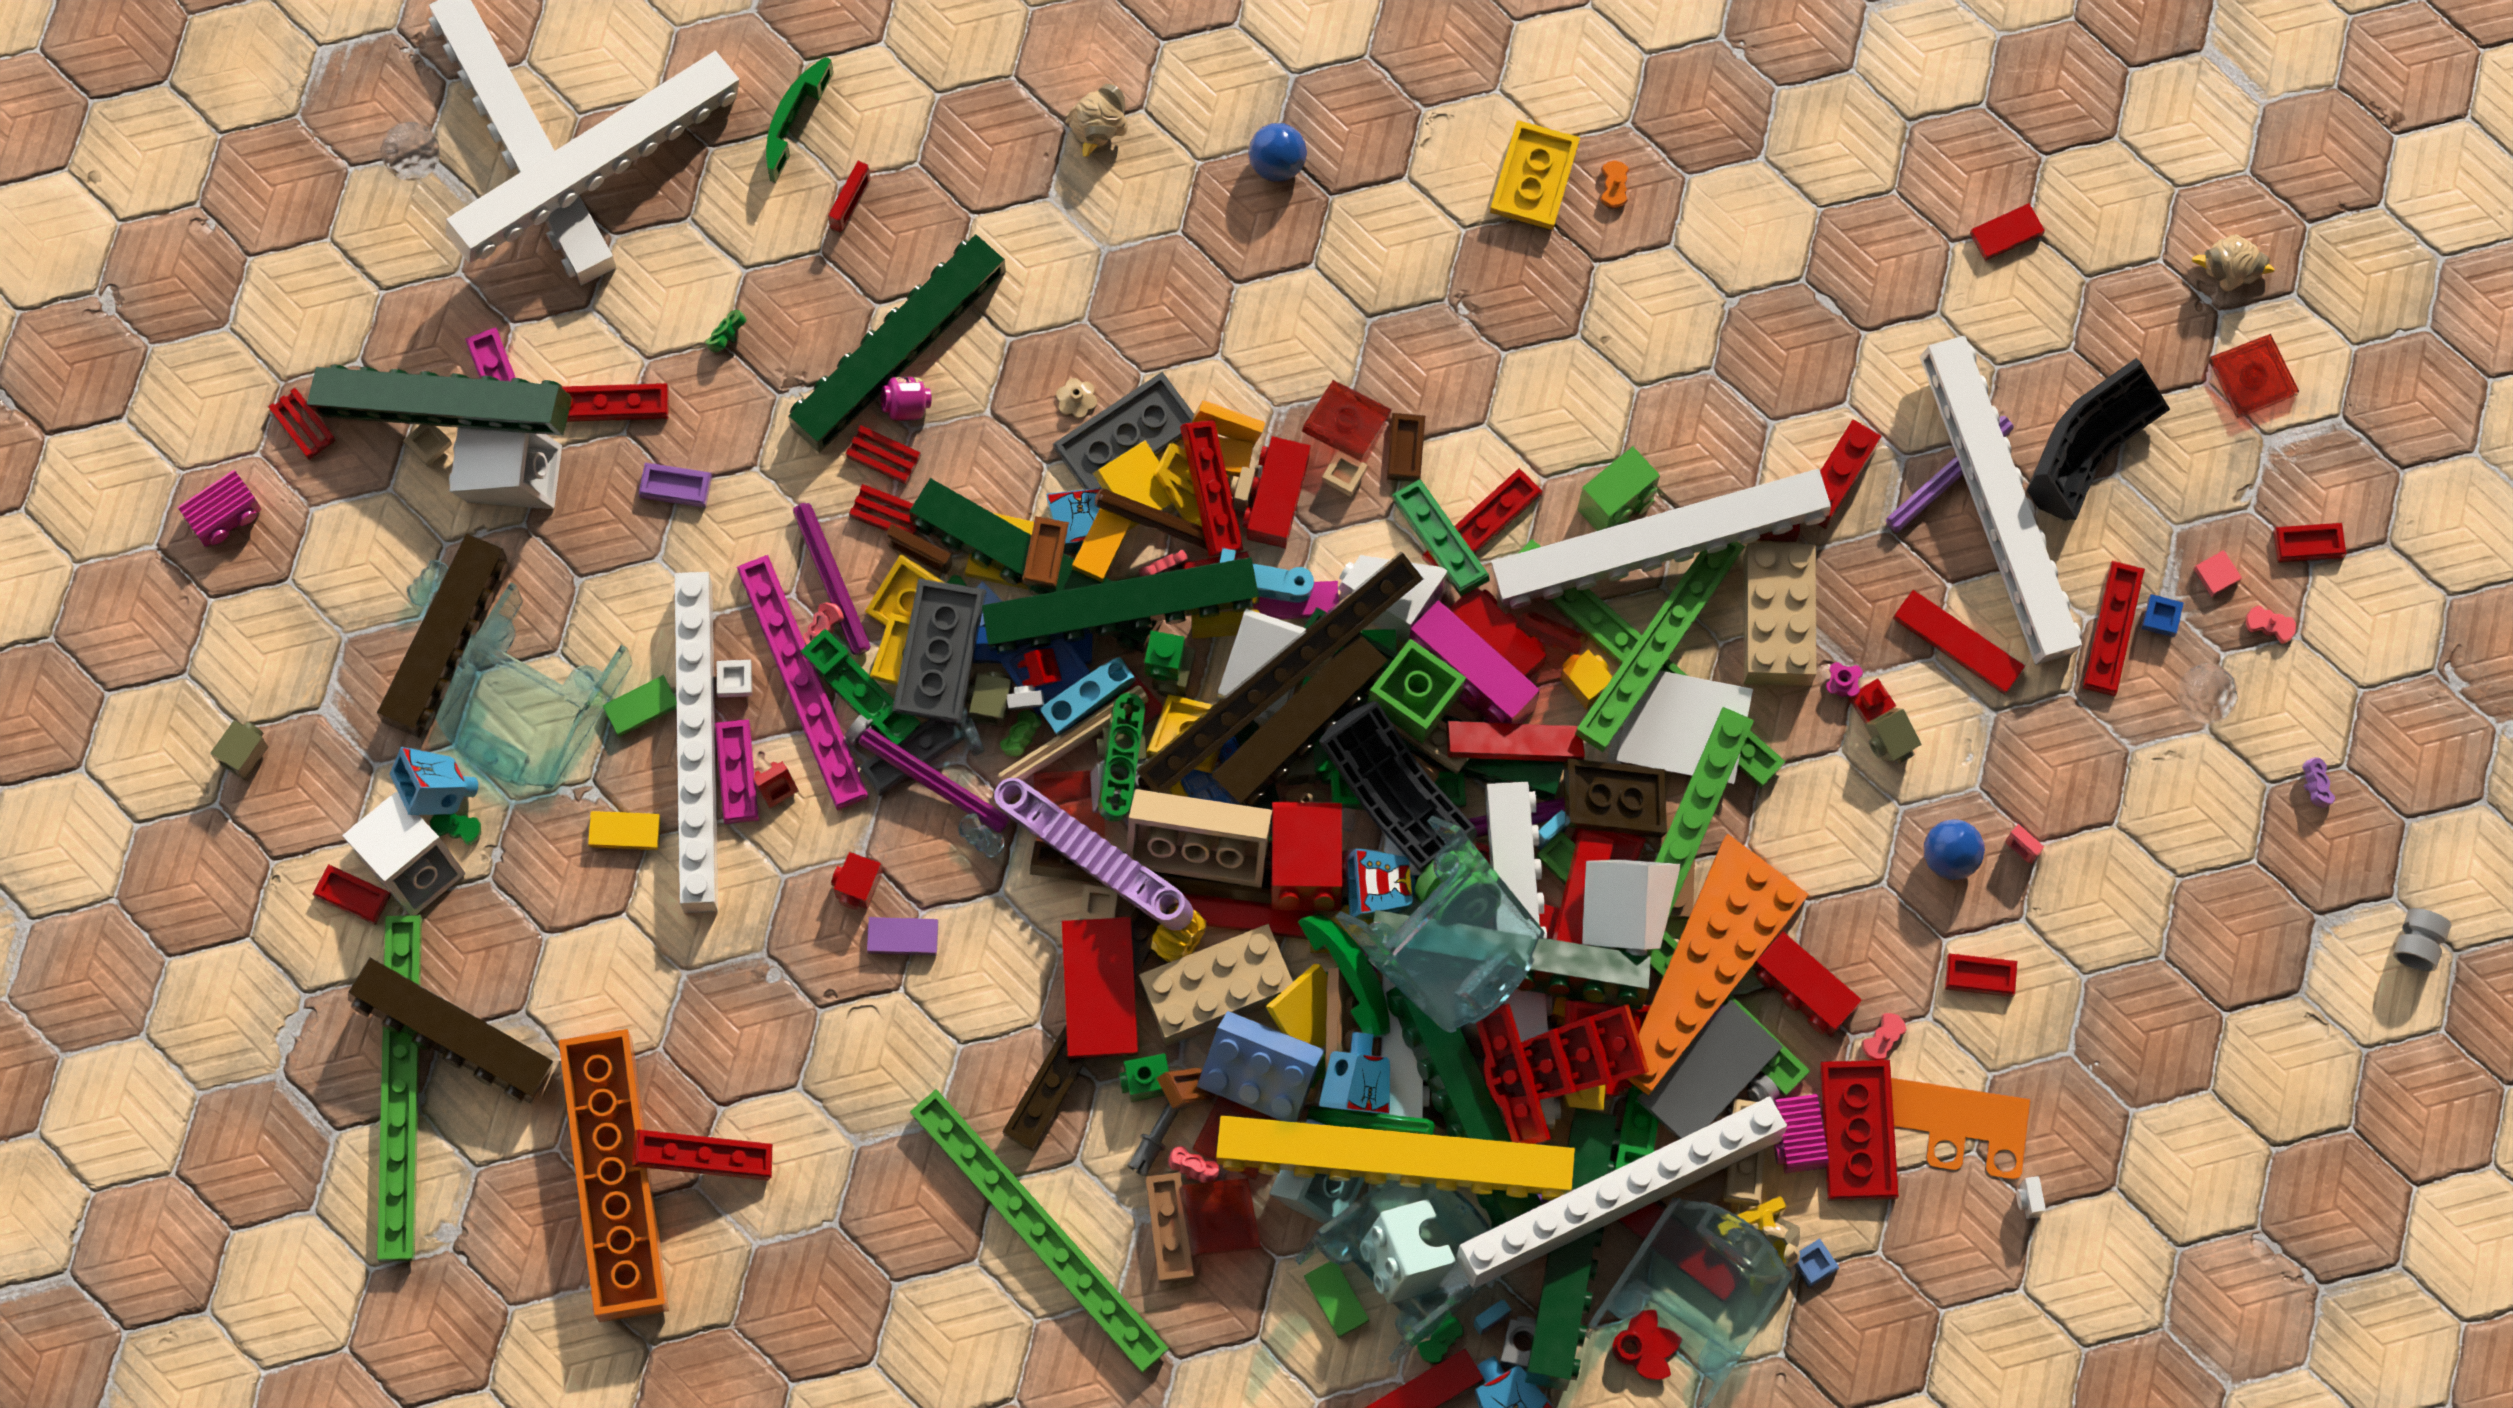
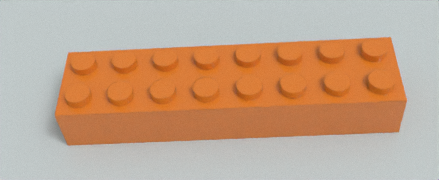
(613, 1195)

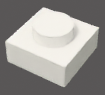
(734, 678)
(1025, 698)
(2031, 1197)

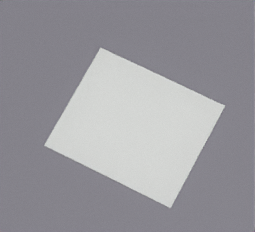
(1676, 720)

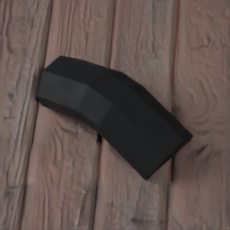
(2089, 434)
(1391, 783)

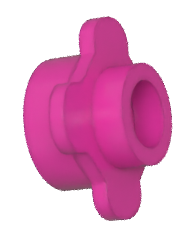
(1848, 688)

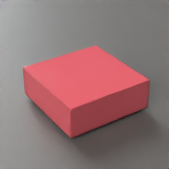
(2217, 573)
(2024, 844)

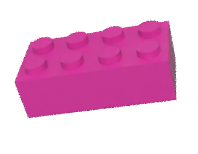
(1491, 681)

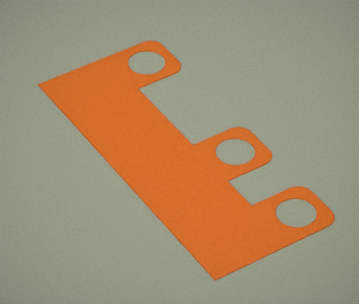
(1963, 1113)

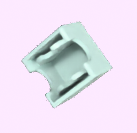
(1399, 1256)

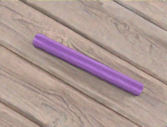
(1933, 488)

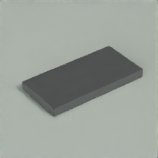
(1145, 414)
(939, 651)
(1711, 1072)

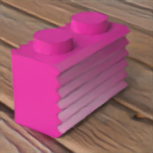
(220, 509)
(1804, 1139)

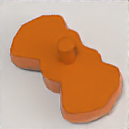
(1614, 186)

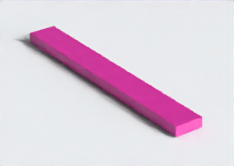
(802, 683)

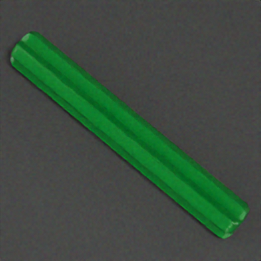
(1370, 1120)

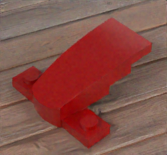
(1555, 1063)

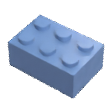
(1260, 1067)

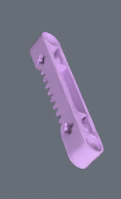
(1093, 854)

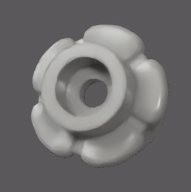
(857, 729)
(1762, 1088)

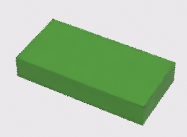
(640, 706)
(1336, 1298)

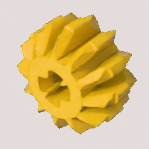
(1178, 943)

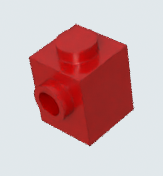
(856, 881)

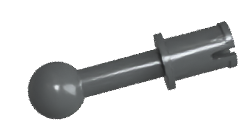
(1151, 1144)

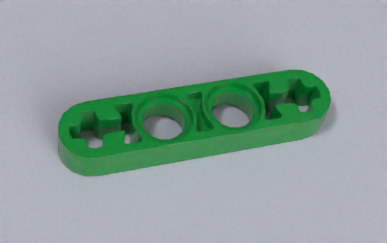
(1124, 757)

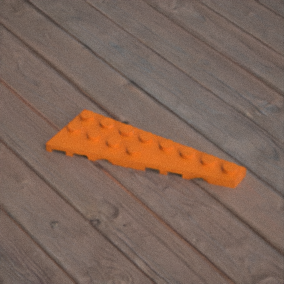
(1727, 931)

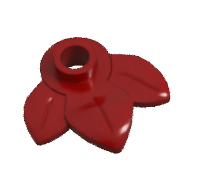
(1651, 1343)

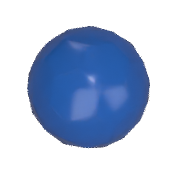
(1277, 152)
(1954, 849)

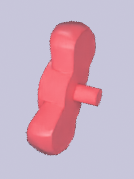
(1164, 564)
(826, 617)
(2271, 624)
(1890, 1031)
(1193, 1165)

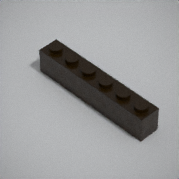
(443, 635)
(1300, 723)
(450, 1031)

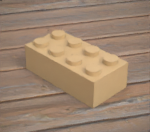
(1779, 614)
(1199, 838)
(1201, 987)

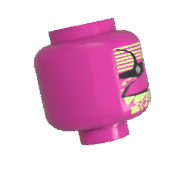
(905, 398)

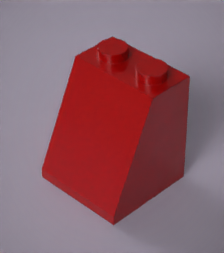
(1306, 856)

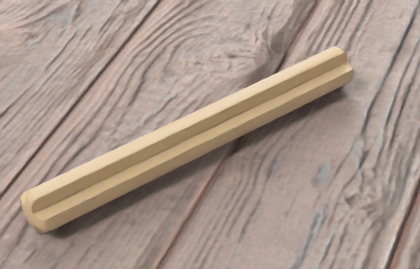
(1066, 741)

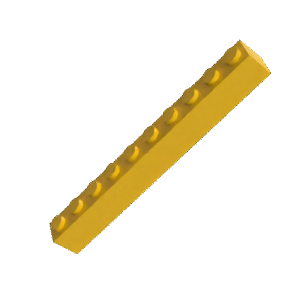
(1394, 1156)

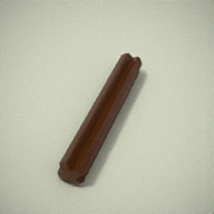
(1150, 517)

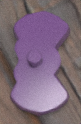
(2318, 782)

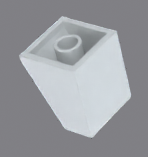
(505, 468)
(1407, 609)
(1254, 645)
(404, 854)
(1627, 904)

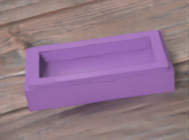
(675, 485)
(902, 936)

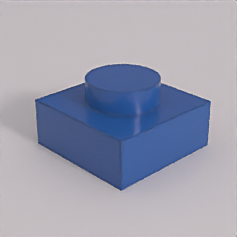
(2162, 615)

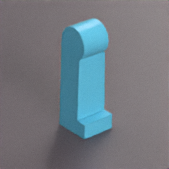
(1279, 583)
(1087, 695)

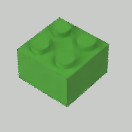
(1619, 491)
(1417, 690)

